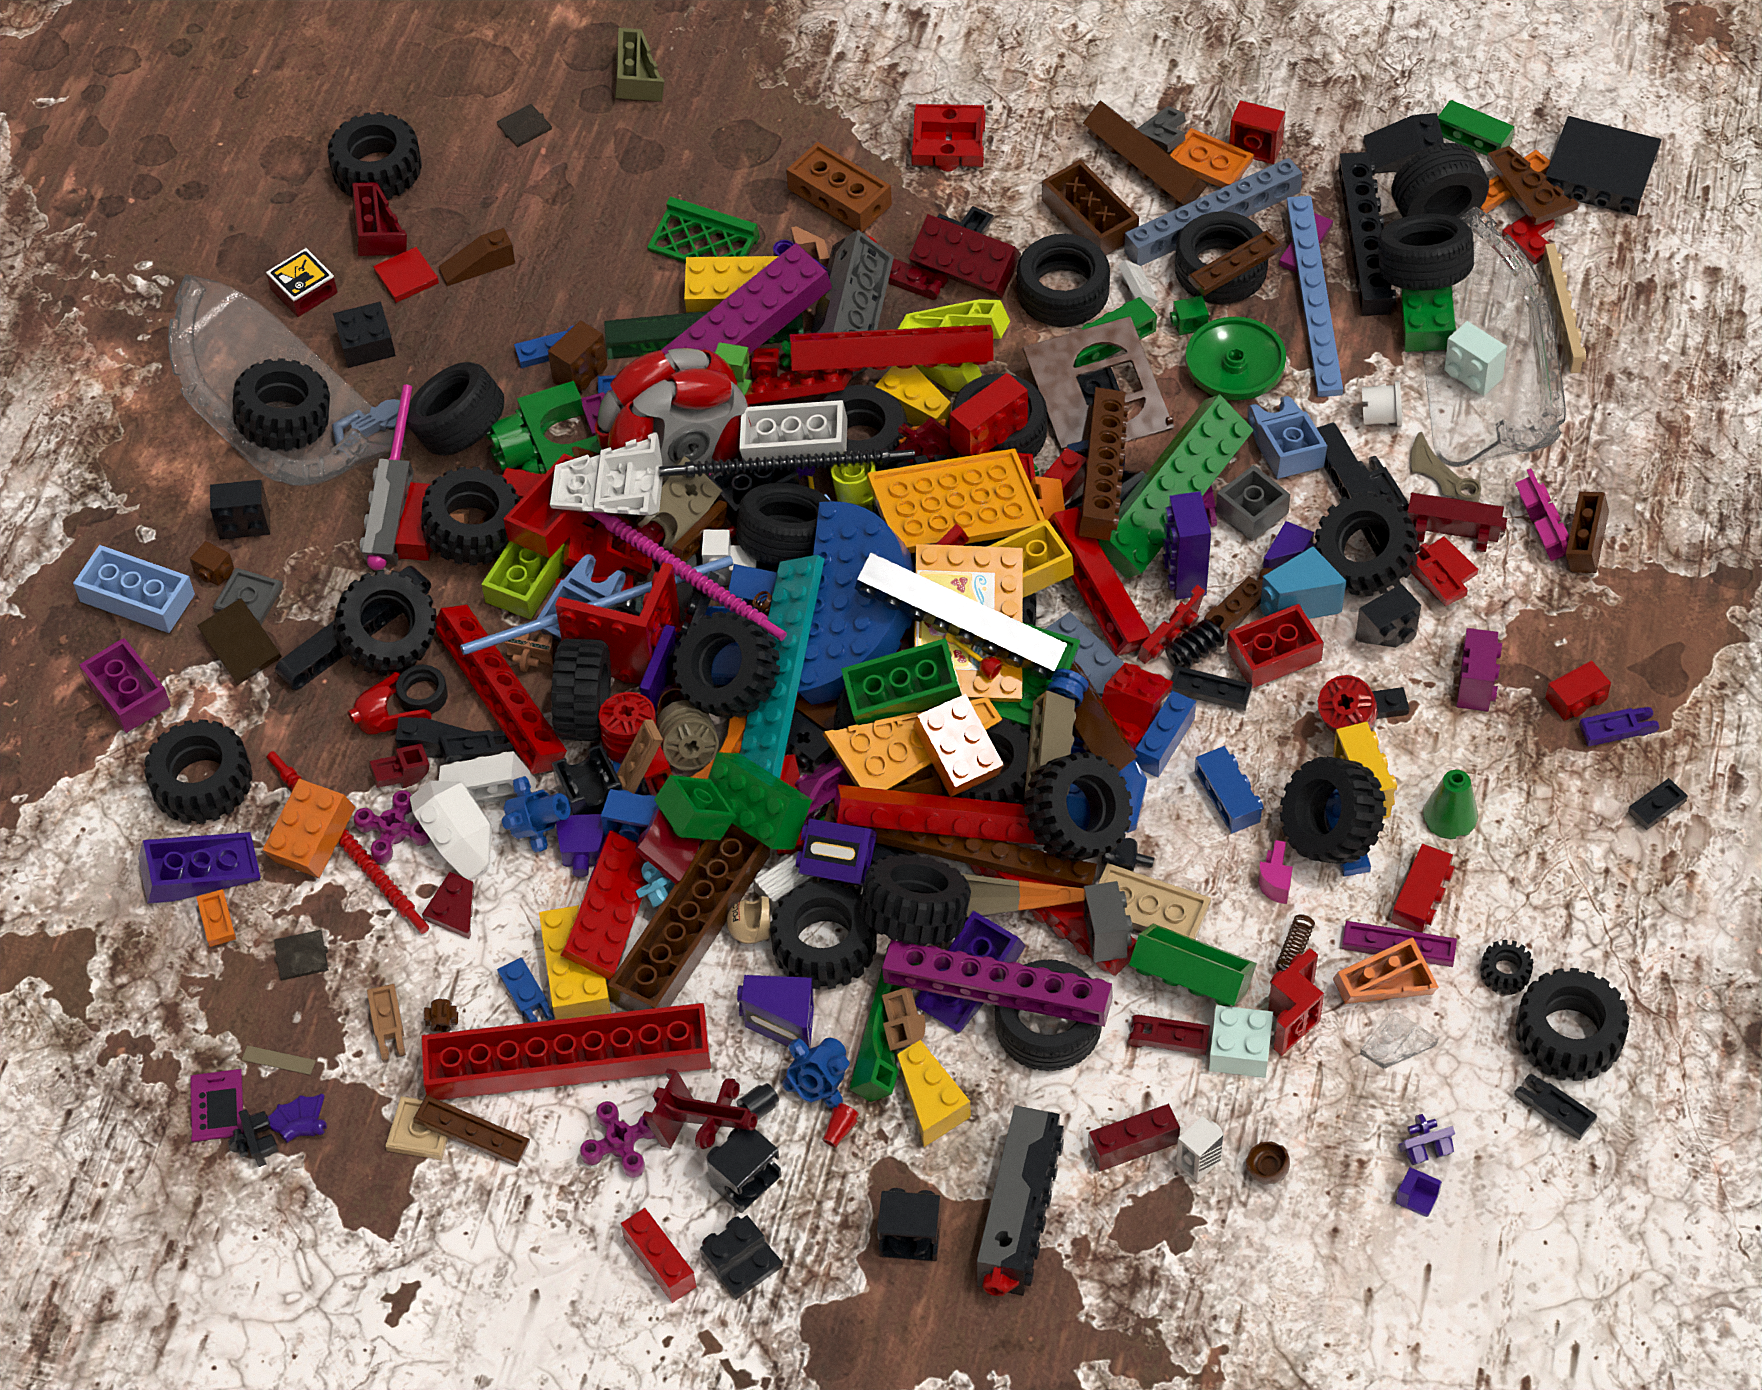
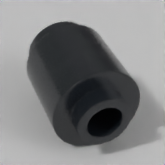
(759, 1100)

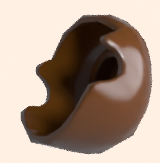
(1268, 1162)

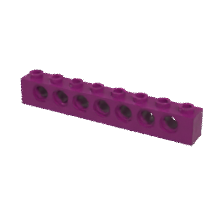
(1007, 993)

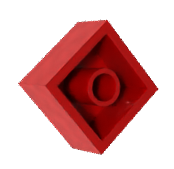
(1258, 130)

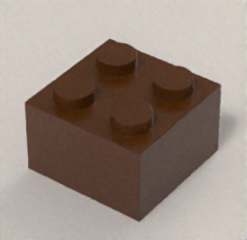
(578, 356)

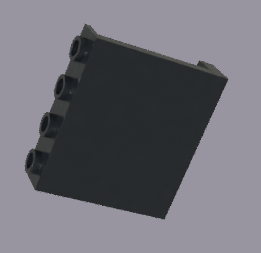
(1603, 164)

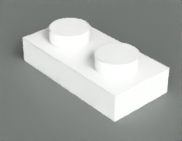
(1137, 282)

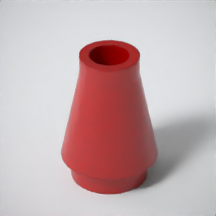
(840, 1124)

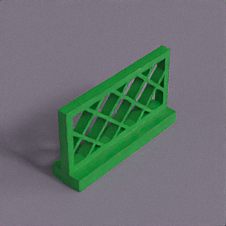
(706, 219)

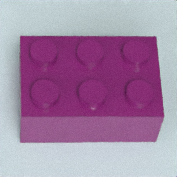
(125, 685)

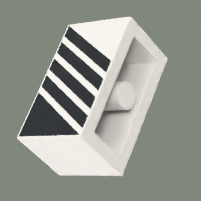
(1200, 1148)

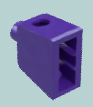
(580, 842)

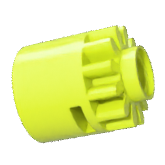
(852, 484)

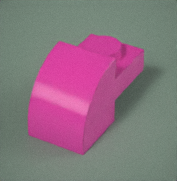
(1275, 877)

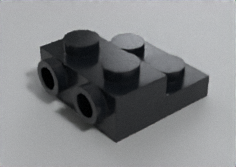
(740, 1256)

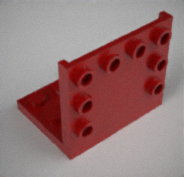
(627, 635)

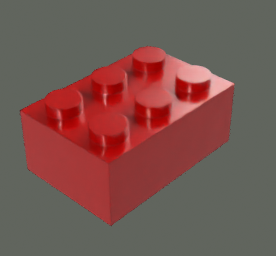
(989, 417)
(1275, 646)

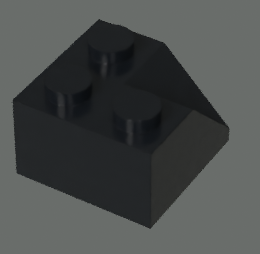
(1389, 619)

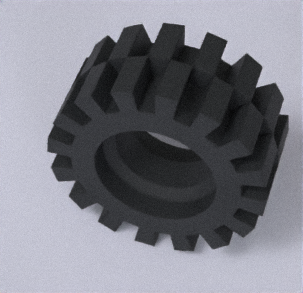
(1506, 953)

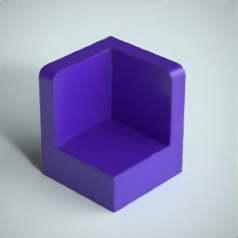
(1418, 1192)

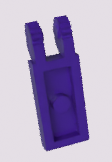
(1617, 725)

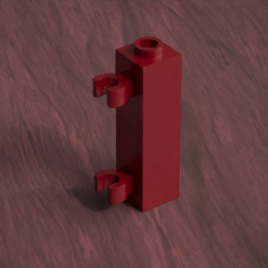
(1456, 518)

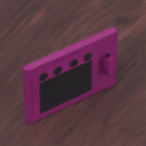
(216, 1104)

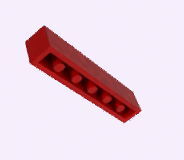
(1101, 586)

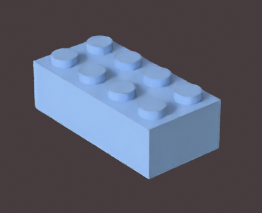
(134, 588)

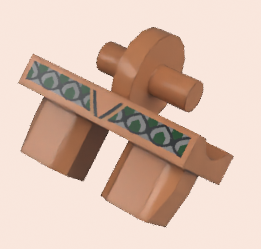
(531, 652)

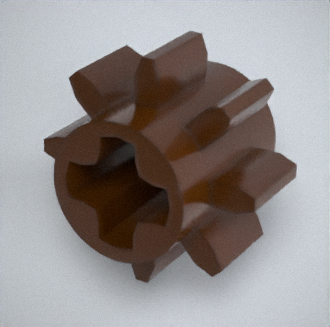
(440, 1015)

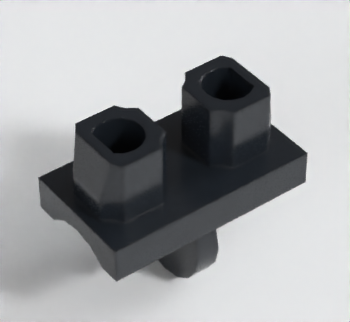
(258, 1146)

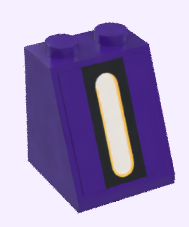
(836, 851)
(778, 1007)

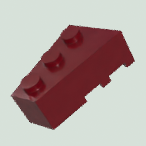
(375, 223)

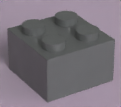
(1252, 502)
(1106, 921)

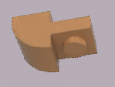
(904, 1023)

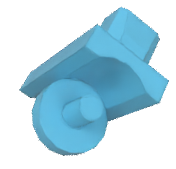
(658, 885)

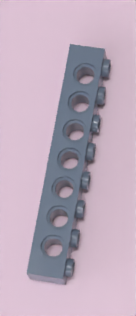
(1241, 197)

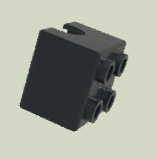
(586, 782)
(743, 1167)
(909, 1225)

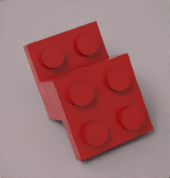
(607, 548)
(1135, 699)
(1295, 1001)

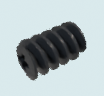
(1194, 644)

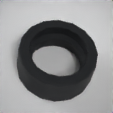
(418, 674)

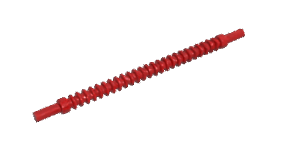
(360, 856)

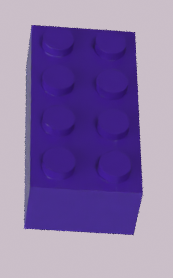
(1186, 544)

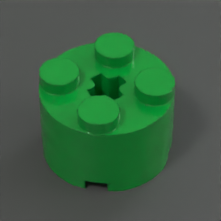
(510, 442)

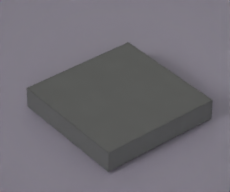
(254, 589)

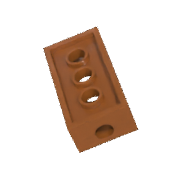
(839, 187)

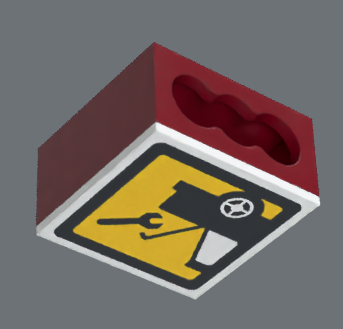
(302, 282)

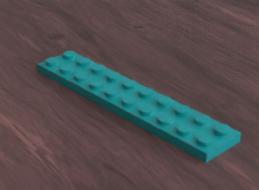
(792, 611)

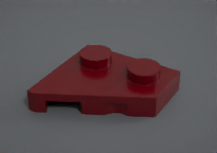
(452, 905)

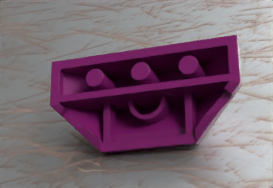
(822, 786)

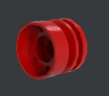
(1361, 698)
(621, 720)

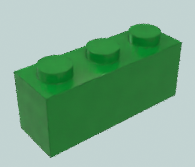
(1474, 128)

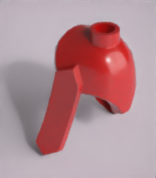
(371, 708)

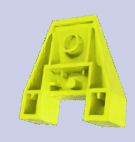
(961, 314)

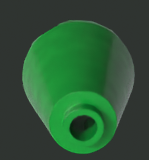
(1452, 806)

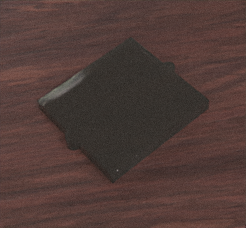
(524, 125)
(301, 955)

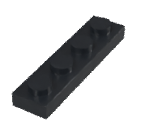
(695, 610)

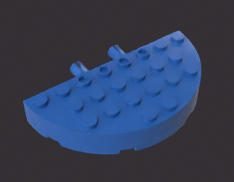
(844, 623)

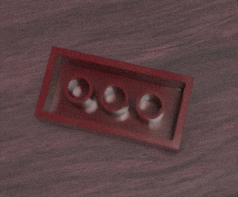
(964, 255)

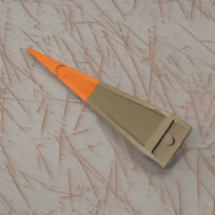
(1002, 896)

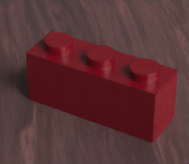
(1133, 1137)

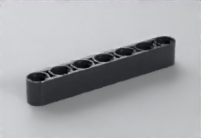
(1350, 478)
(321, 649)

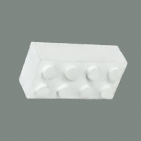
(793, 430)

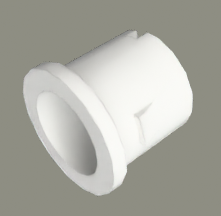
(1383, 404)

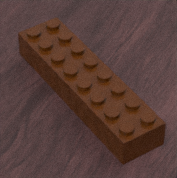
(688, 921)

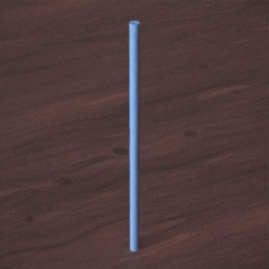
(602, 602)

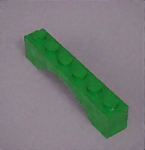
(876, 1064)

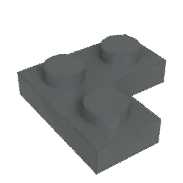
(1163, 130)

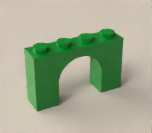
(545, 409)

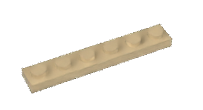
(1562, 302)

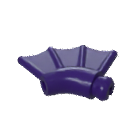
(298, 1118)

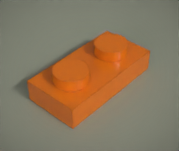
(216, 918)

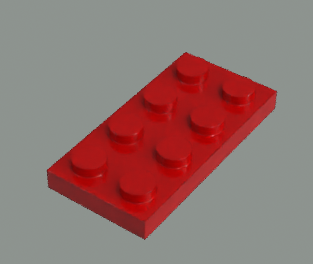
(796, 385)

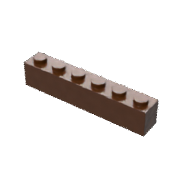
(1144, 154)
(1099, 729)

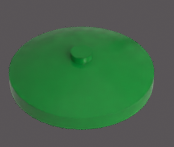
(1235, 358)

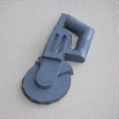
(378, 419)

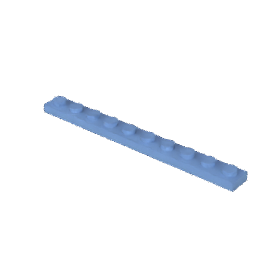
(1314, 297)

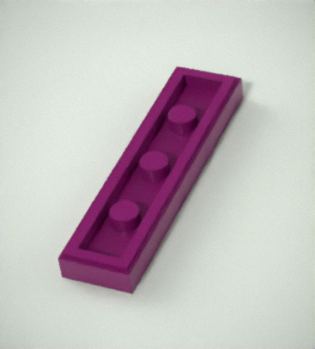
(1375, 939)

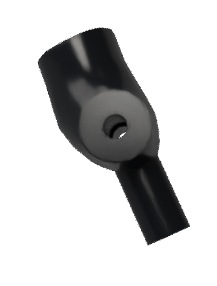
(1127, 856)

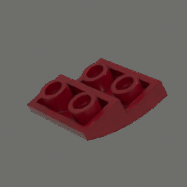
(665, 848)

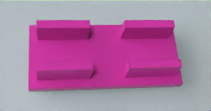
(1536, 500)

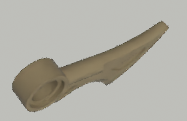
(1426, 462)

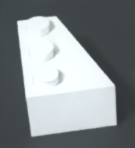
(488, 777)

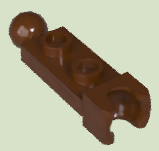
(1238, 604)

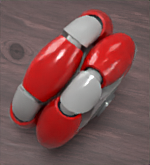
(682, 397)

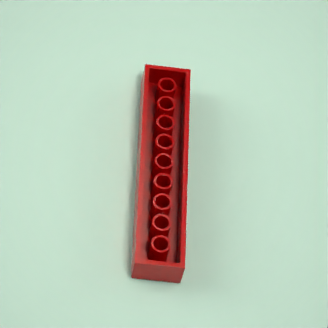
(565, 1051)

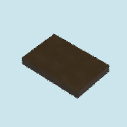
(239, 641)

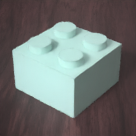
(1475, 358)
(1240, 1041)

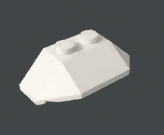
(454, 825)

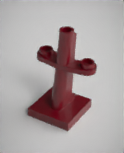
(678, 1107)

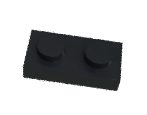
(1657, 804)

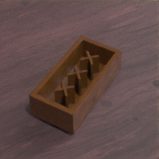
(1089, 206)

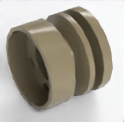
(687, 736)

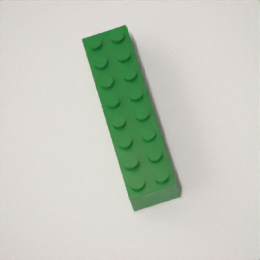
(1185, 466)

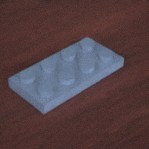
(1093, 655)

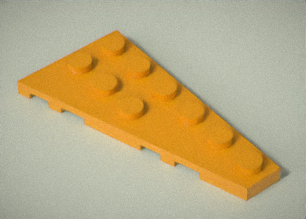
(889, 748)

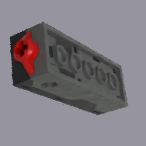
(859, 282)
(1020, 1202)

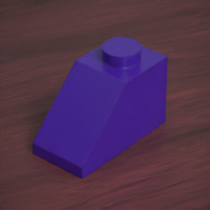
(1288, 544)

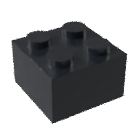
(364, 334)
(240, 509)

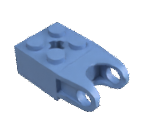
(1287, 438)
(579, 587)

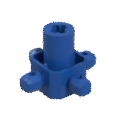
(533, 813)
(817, 1071)

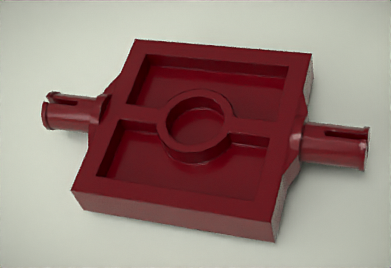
(927, 440)

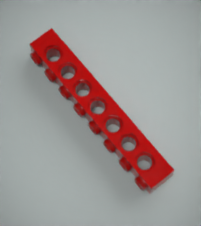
(500, 690)

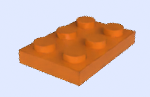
(1212, 158)

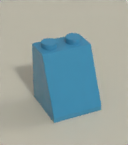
(1306, 582)

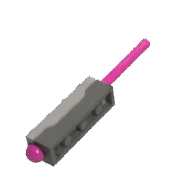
(388, 497)

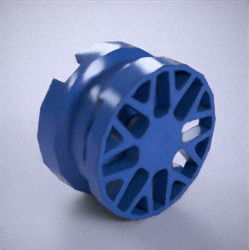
(1068, 685)

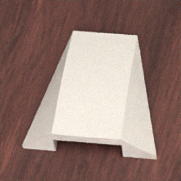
(611, 482)

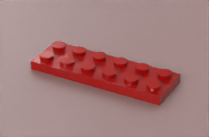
(607, 907)

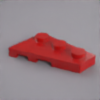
(1166, 632)

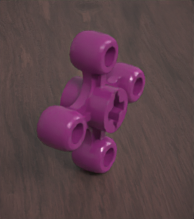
(391, 827)
(613, 1145)

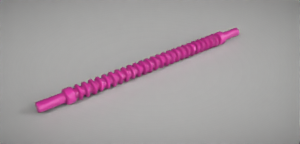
(686, 572)

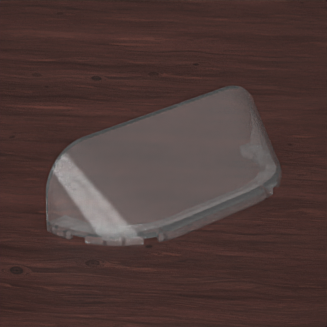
(226, 332)
(1529, 401)

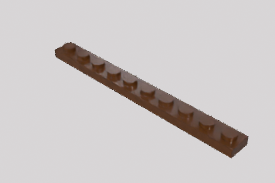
(988, 854)

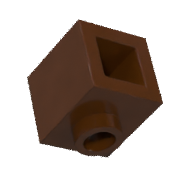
(212, 563)

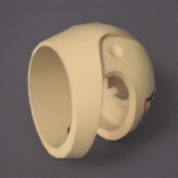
(750, 921)

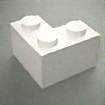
(718, 545)

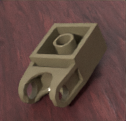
(681, 504)

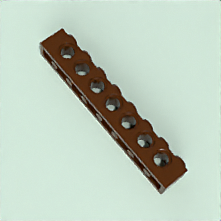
(1103, 464)

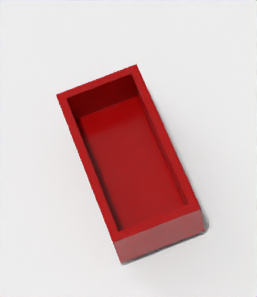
(538, 525)

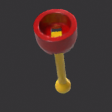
(988, 666)

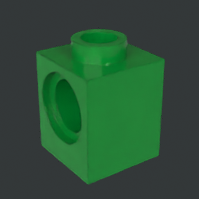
(1189, 315)

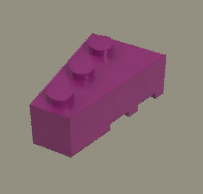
(1479, 669)

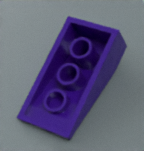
(196, 865)
(980, 939)

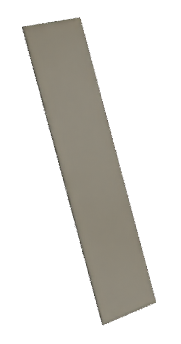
(278, 1060)

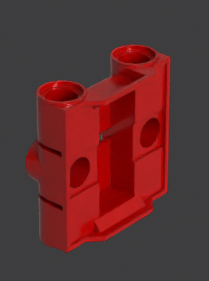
(936, 122)

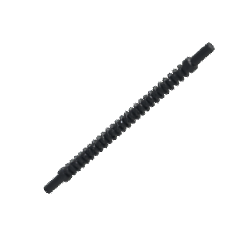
(689, 469)

